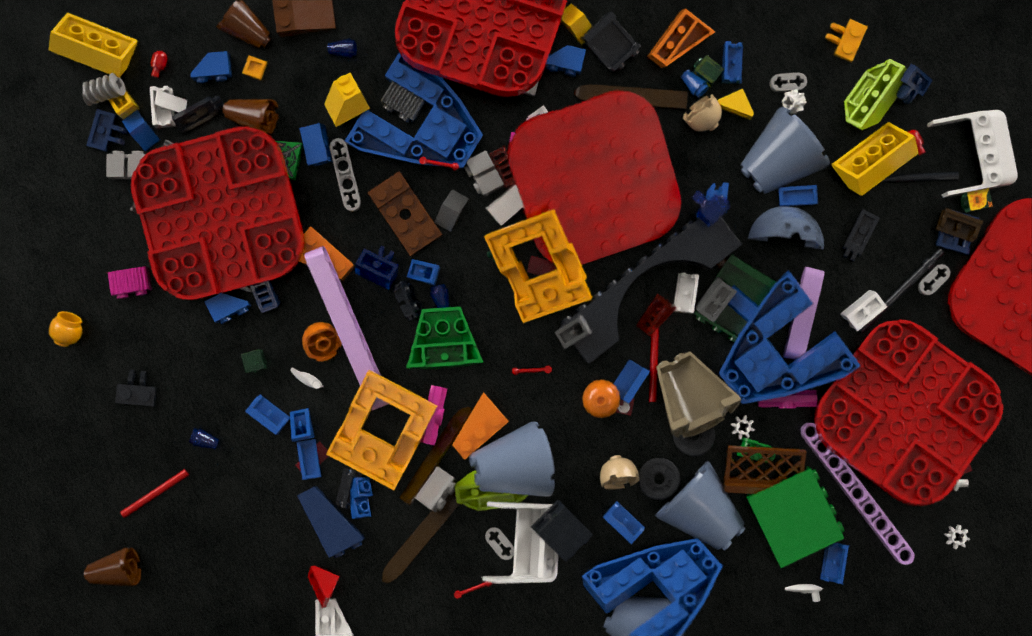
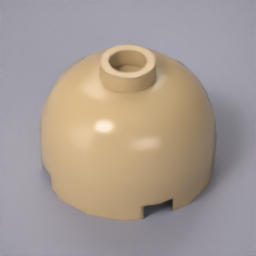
(704, 114)
(618, 472)

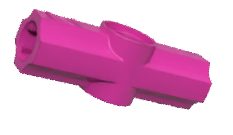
(436, 396)
(805, 398)

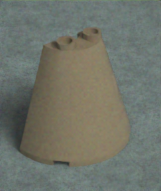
(694, 395)

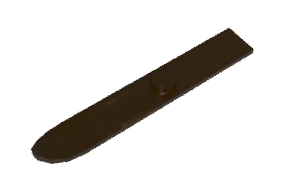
(655, 97)
(435, 455)
(418, 540)

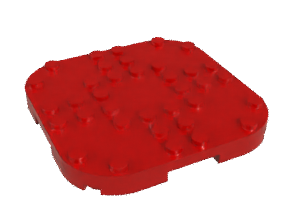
(480, 42)
(599, 171)
(218, 213)
(995, 287)
(909, 413)

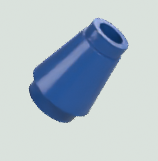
(695, 83)

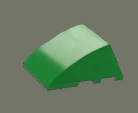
(443, 341)

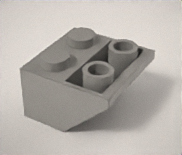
(436, 490)

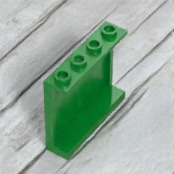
(796, 517)

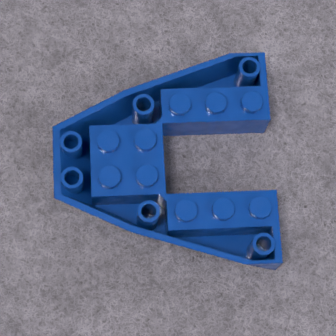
(445, 135)
(758, 370)
(679, 569)

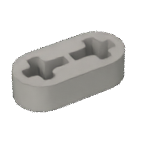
(787, 77)
(936, 282)
(496, 546)

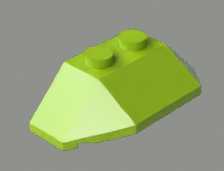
(874, 94)
(470, 495)

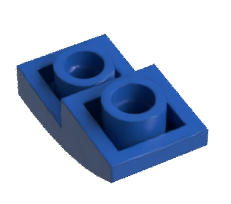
(359, 495)

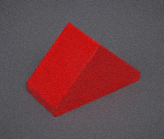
(322, 584)

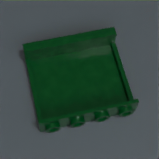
(750, 282)

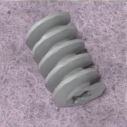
(102, 89)

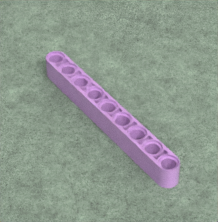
(342, 315)
(860, 503)

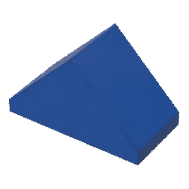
(140, 130)
(423, 272)
(301, 425)

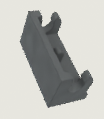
(715, 299)

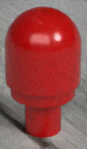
(158, 63)
(919, 141)

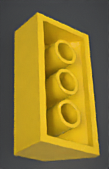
(92, 45)
(876, 158)

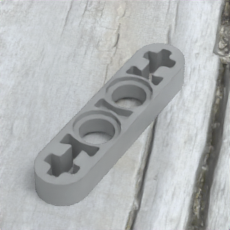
(343, 175)

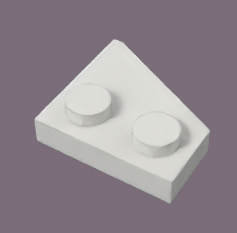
(331, 620)

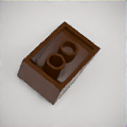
(303, 16)

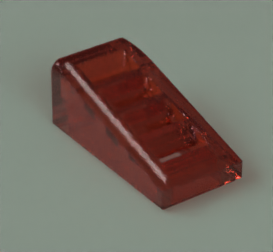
(510, 181)
(664, 313)

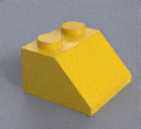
(345, 100)

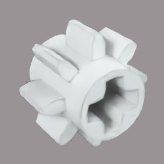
(794, 101)
(748, 428)
(962, 537)

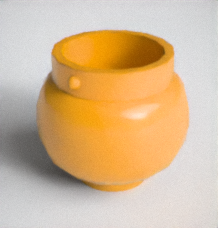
(65, 328)

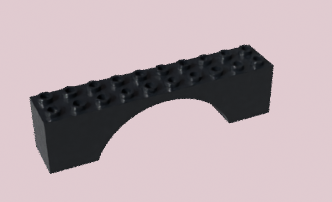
(693, 246)

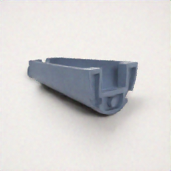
(783, 153)
(783, 222)
(516, 463)
(704, 510)
(633, 614)

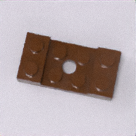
(392, 198)

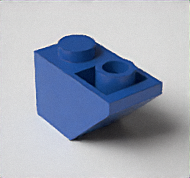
(566, 59)
(213, 66)
(224, 306)

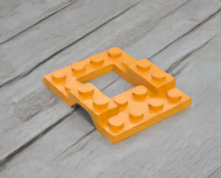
(548, 291)
(369, 453)

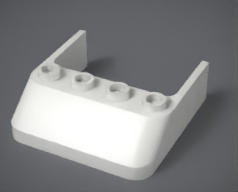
(992, 147)
(532, 556)

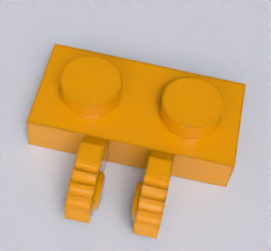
(850, 39)

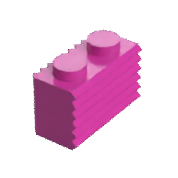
(129, 281)

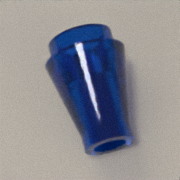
(343, 48)
(440, 296)
(203, 439)

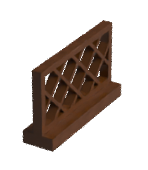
(744, 483)

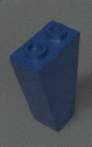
(330, 523)

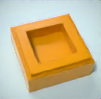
(254, 67)

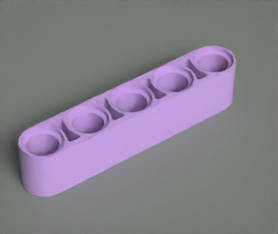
(801, 325)

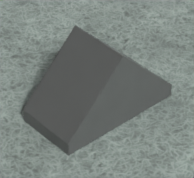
(451, 210)
(573, 332)

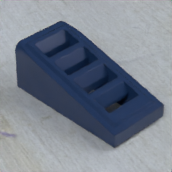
(260, 299)

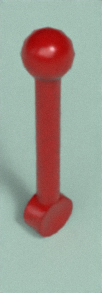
(455, 166)
(547, 369)
(458, 594)

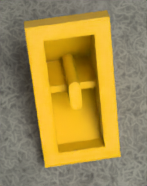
(575, 22)
(737, 104)
(124, 105)

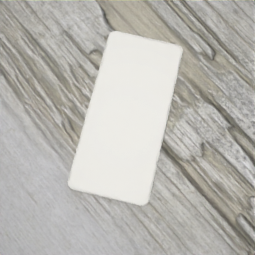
(170, 101)

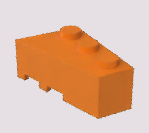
(679, 38)
(314, 240)
(479, 427)

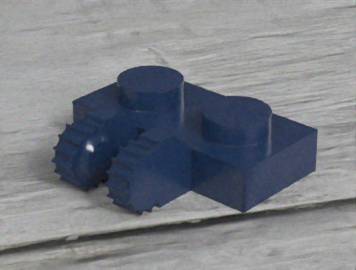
(915, 83)
(102, 130)

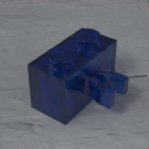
(712, 208)
(377, 268)

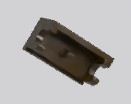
(959, 225)

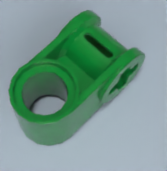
(752, 443)

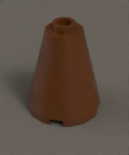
(244, 25)
(252, 113)
(115, 569)

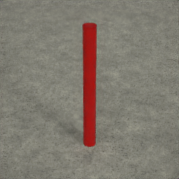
(653, 363)
(154, 493)

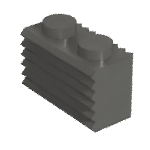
(402, 102)

